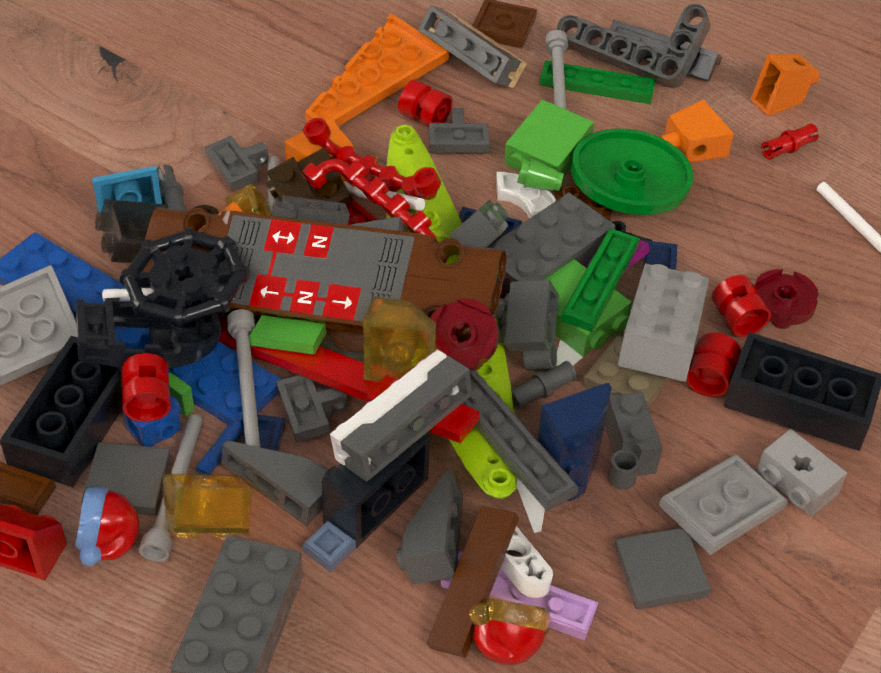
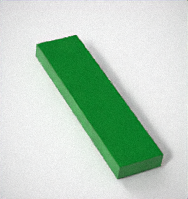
(601, 83)
(600, 280)

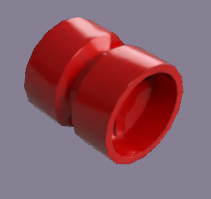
(424, 104)
(741, 305)
(713, 364)
(145, 387)

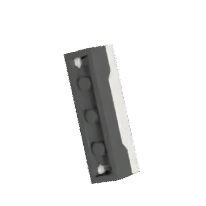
(401, 415)

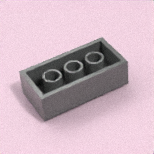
(552, 240)
(241, 609)

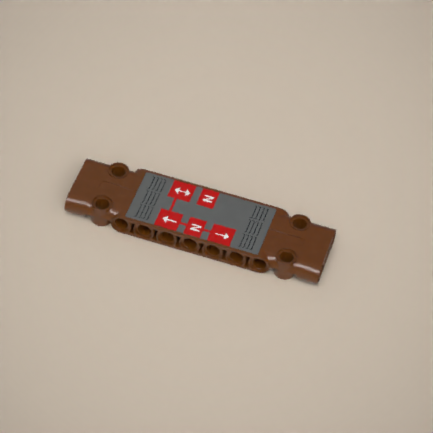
(336, 269)

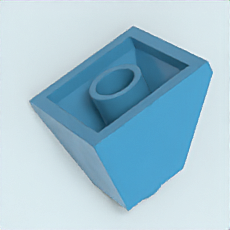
(132, 185)

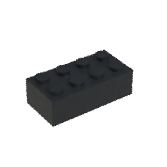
(804, 391)
(64, 417)

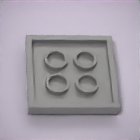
(33, 323)

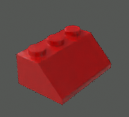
(29, 541)

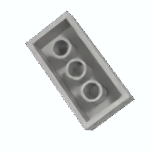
(664, 322)

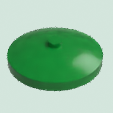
(631, 171)

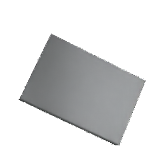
(723, 503)

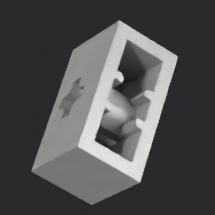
(801, 472)

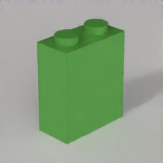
(547, 137)
(612, 320)

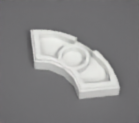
(528, 199)

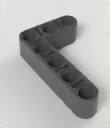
(638, 50)

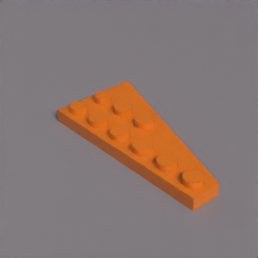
(377, 71)

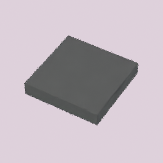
(131, 472)
(661, 568)

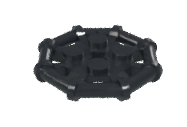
(181, 262)

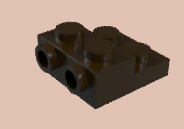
(288, 180)

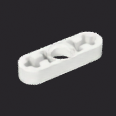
(531, 564)

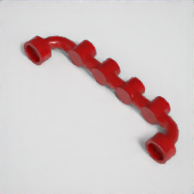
(421, 185)
(373, 190)

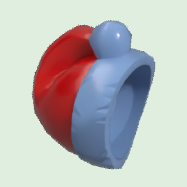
(105, 526)

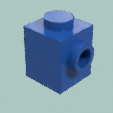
(154, 432)

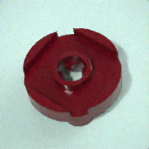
(787, 311)
(483, 332)

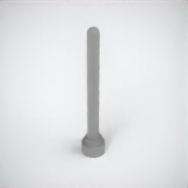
(556, 45)
(240, 325)
(157, 542)

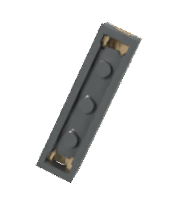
(472, 47)

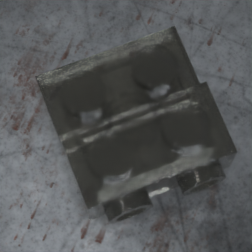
(124, 227)

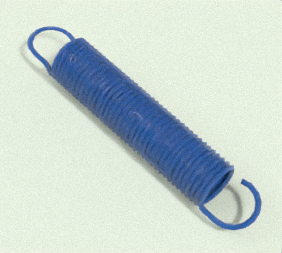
(214, 455)

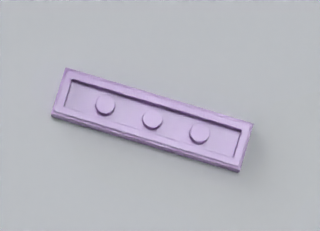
(567, 610)

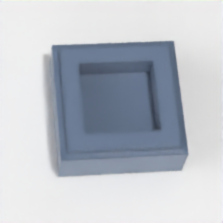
(329, 546)

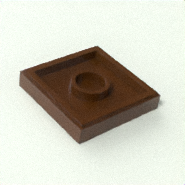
(505, 22)

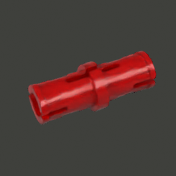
(789, 141)

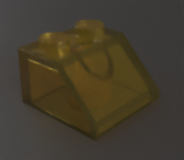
(395, 338)
(206, 504)

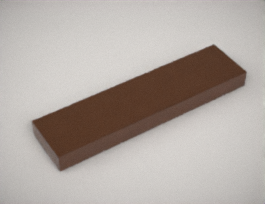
(472, 580)

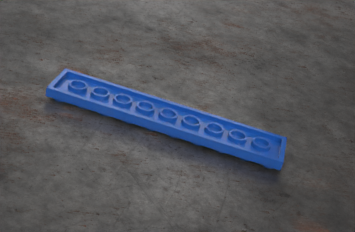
(212, 379)

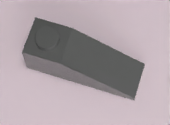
(282, 477)
(433, 534)

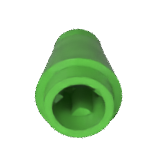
(539, 176)

